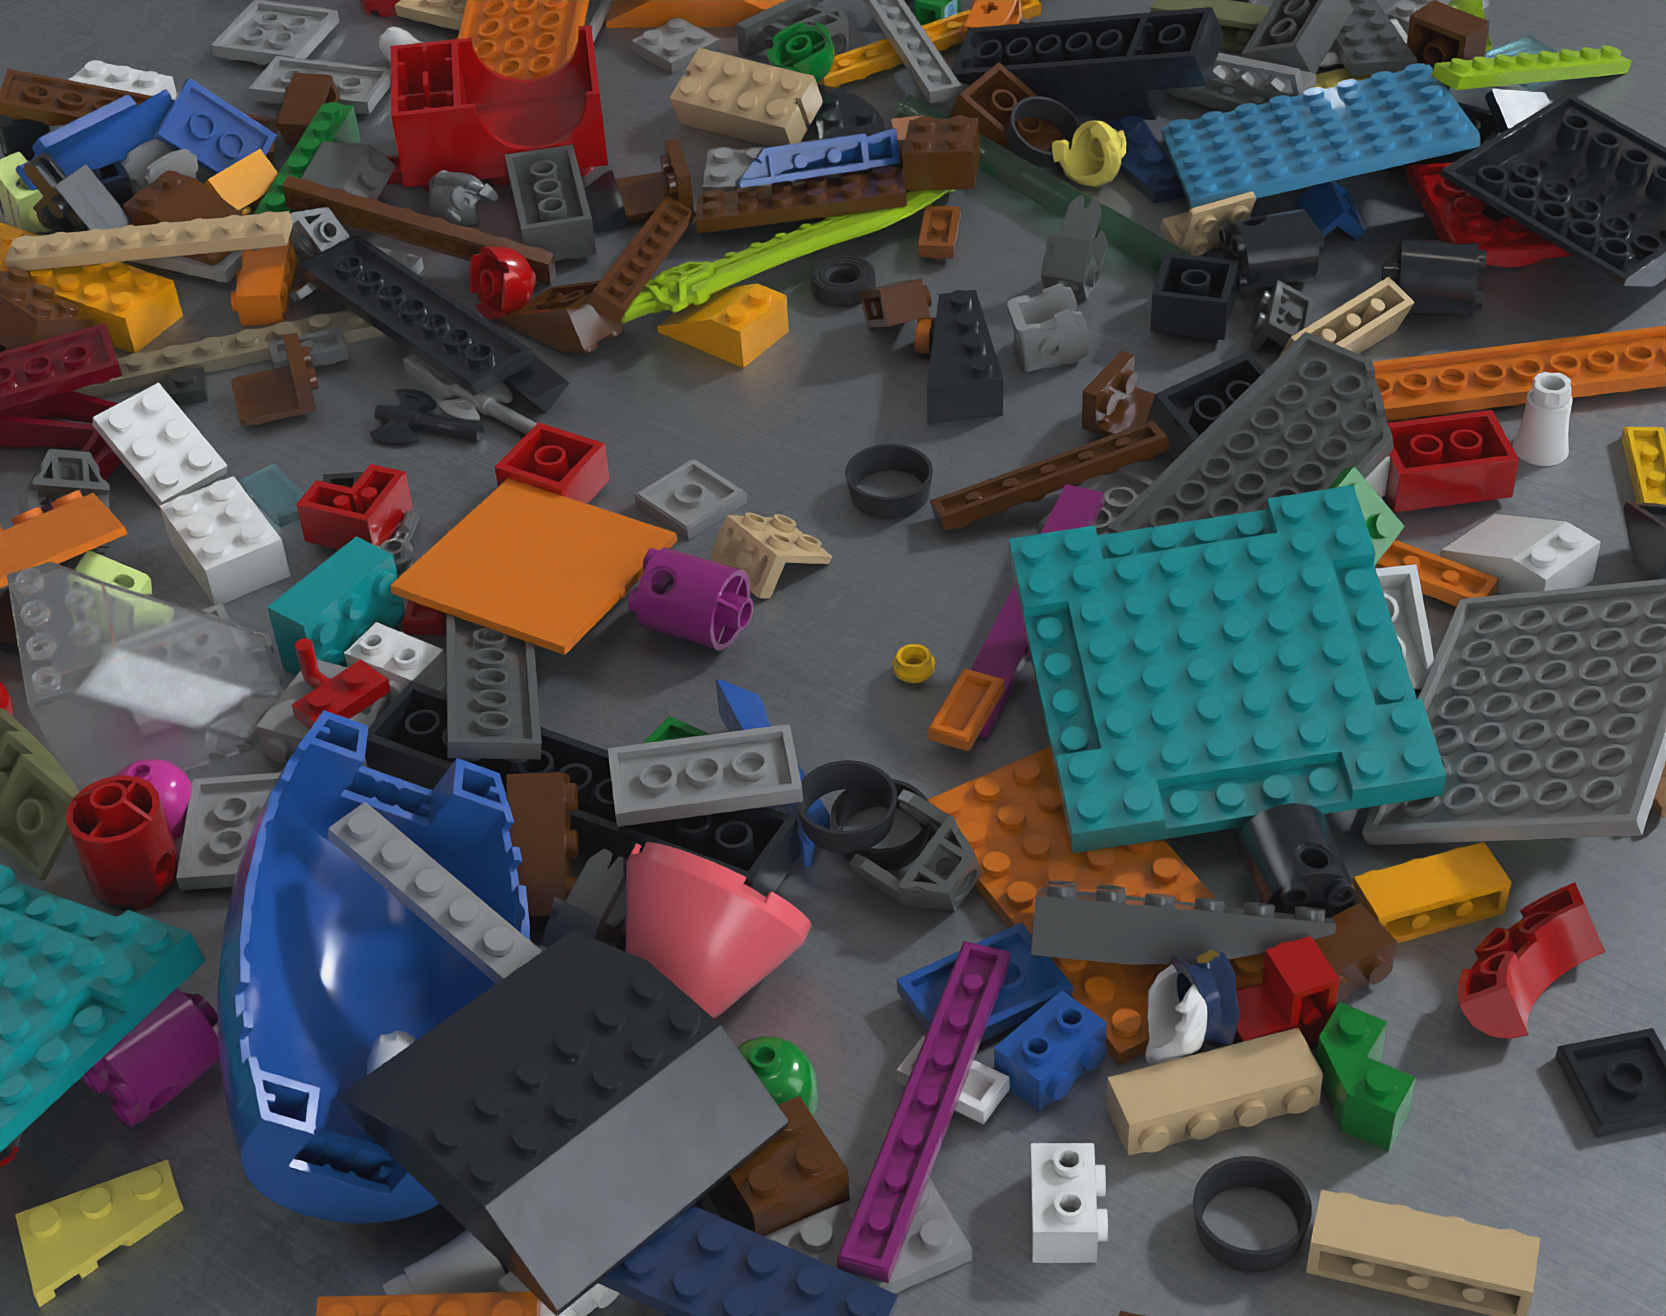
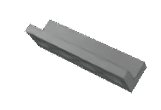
(1263, 75)

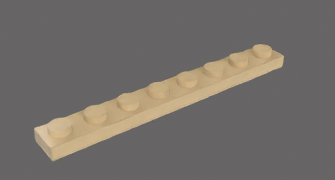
(150, 241)

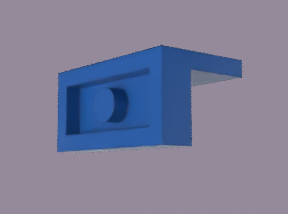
(1330, 207)

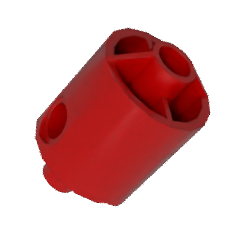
(123, 840)

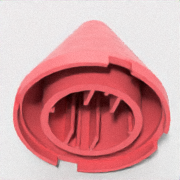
(706, 925)

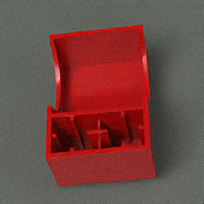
(466, 117)

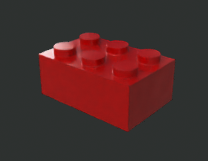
(1449, 461)

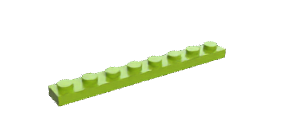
(1531, 68)

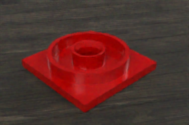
(1466, 219)

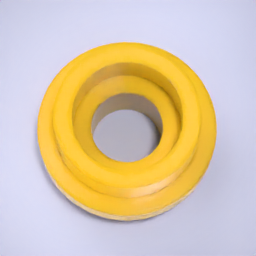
(913, 663)

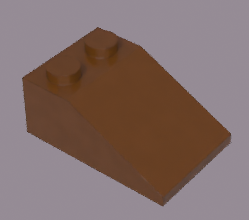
(992, 102)
(178, 199)
(564, 319)

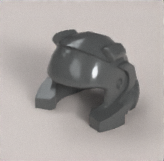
(456, 197)

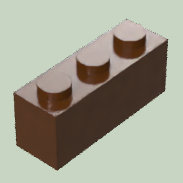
(543, 833)

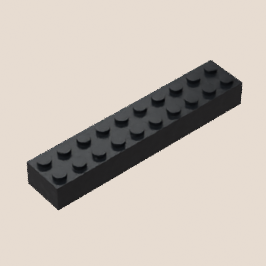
(753, 842)

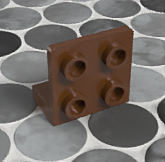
(646, 192)
(1113, 401)

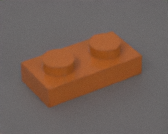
(939, 232)

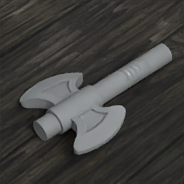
(486, 402)

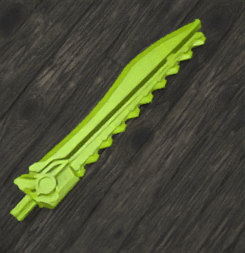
(697, 281)

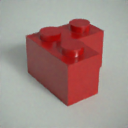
(368, 510)
(1295, 992)

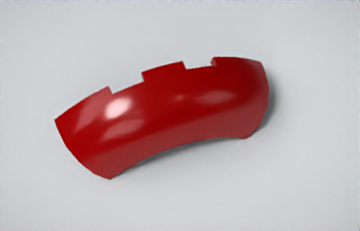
(1525, 960)

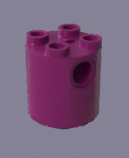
(692, 598)
(158, 1057)

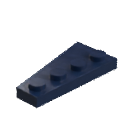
(1147, 162)

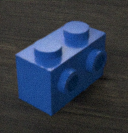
(1051, 1050)

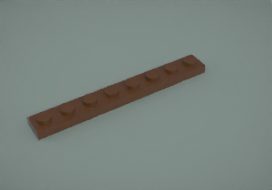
(408, 226)
(641, 260)

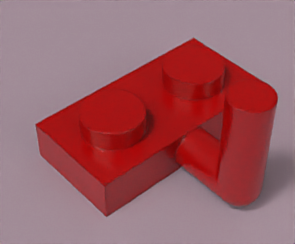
(341, 695)

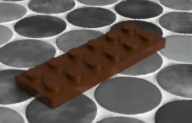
(800, 200)

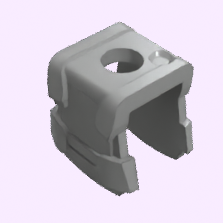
(153, 158)
(1048, 328)

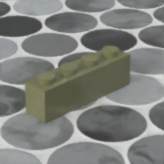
(1236, 19)

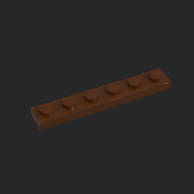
(1049, 475)

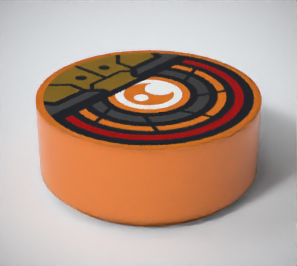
(924, 335)

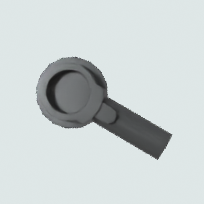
(400, 545)

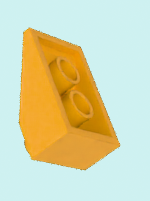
(732, 324)

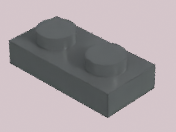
(325, 348)

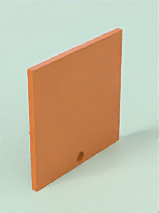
(533, 565)

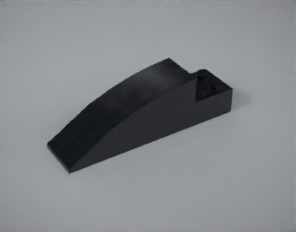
(1100, 63)

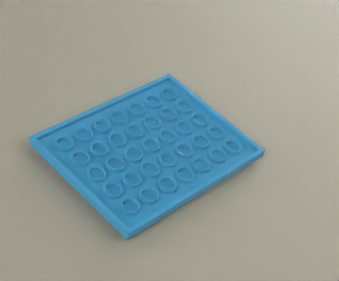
(1318, 136)

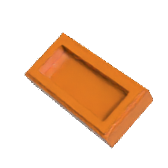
(966, 709)

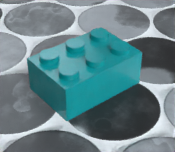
(337, 604)

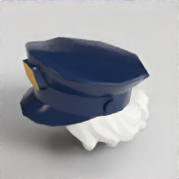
(1191, 1007)

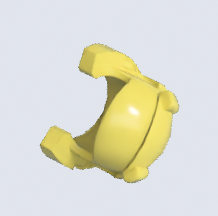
(1093, 154)

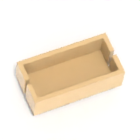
(745, 99)

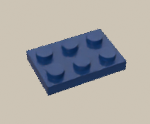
(211, 129)
(1026, 987)

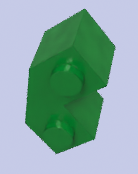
(1366, 1094)

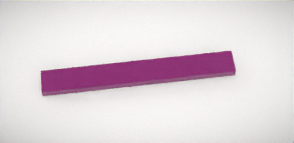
(1007, 645)
(923, 1114)

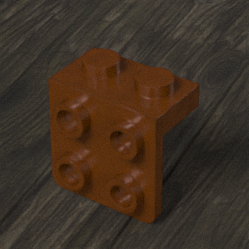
(278, 391)

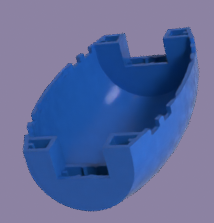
(333, 960)

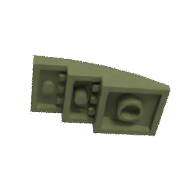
(32, 799)

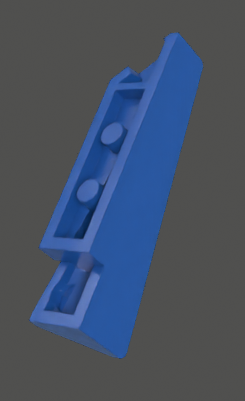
(102, 135)

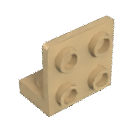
(1198, 228)
(763, 547)

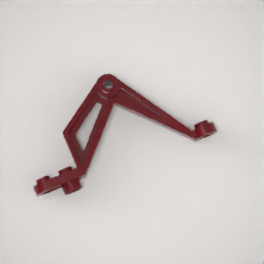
(33, 427)

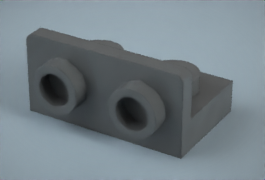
(1280, 315)

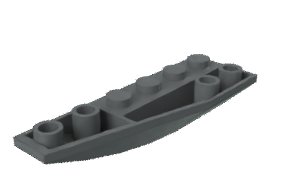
(1156, 927)

